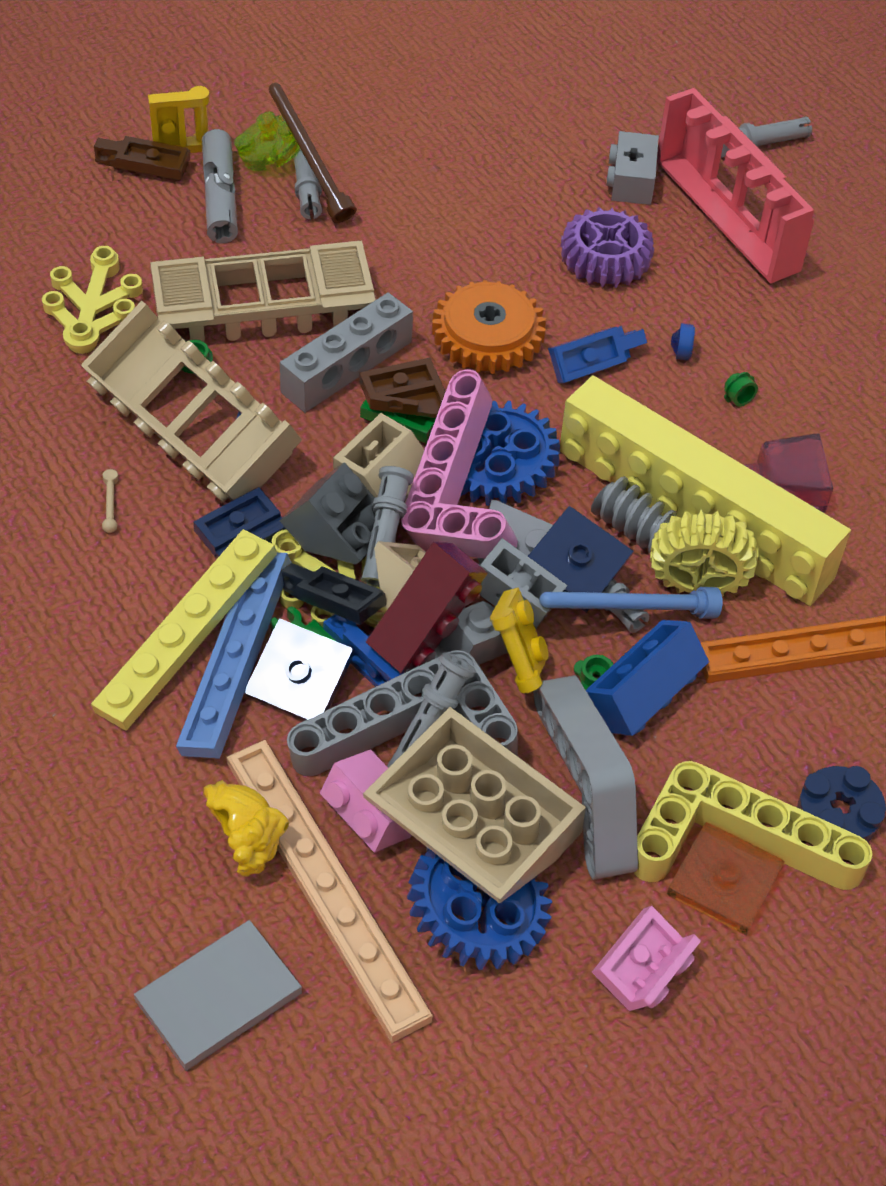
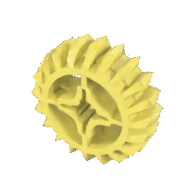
(704, 553)

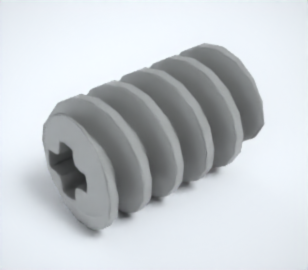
(629, 513)

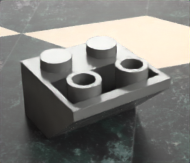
(334, 517)

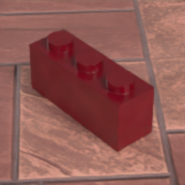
(427, 607)

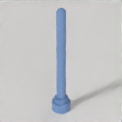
(704, 602)

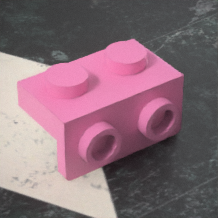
(645, 960)

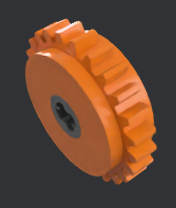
(488, 326)

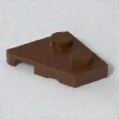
(404, 388)

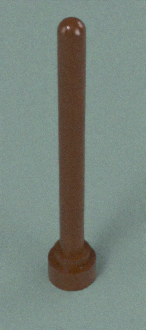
(339, 206)

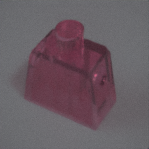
(797, 467)

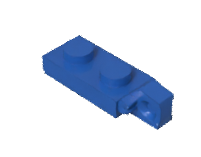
(594, 352)
(365, 659)

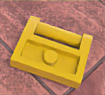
(169, 120)
(526, 649)

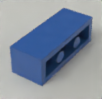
(648, 676)

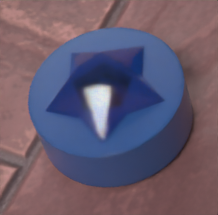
(683, 341)

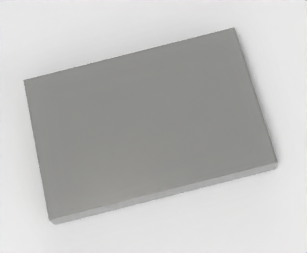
(217, 994)

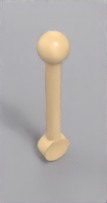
(110, 478)

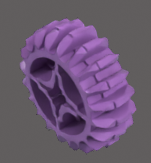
(607, 247)

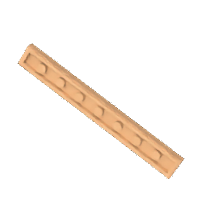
(334, 898)

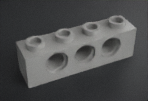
(344, 351)

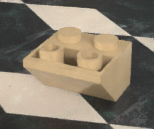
(381, 445)

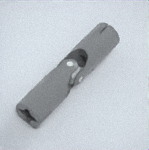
(219, 186)

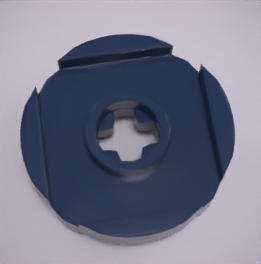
(847, 785)

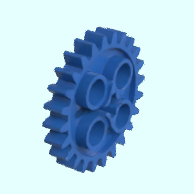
(512, 455)
(442, 895)

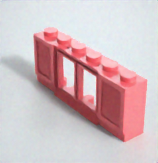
(691, 155)

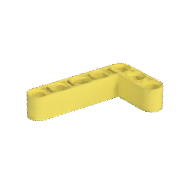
(744, 821)

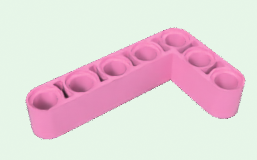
(443, 471)

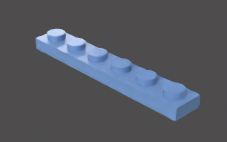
(231, 665)

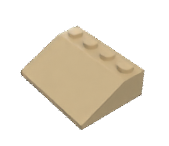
(478, 806)

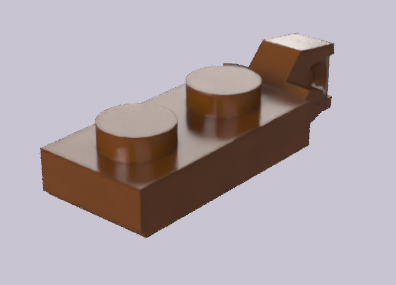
(143, 156)

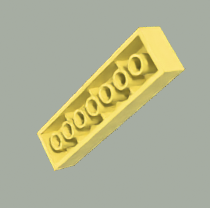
(624, 438)

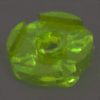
(266, 143)

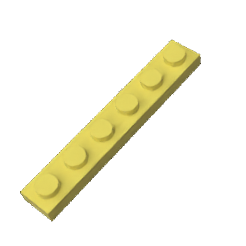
(183, 630)

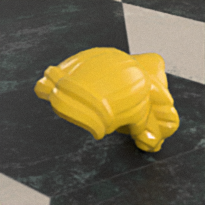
(248, 822)

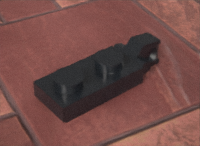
(333, 592)

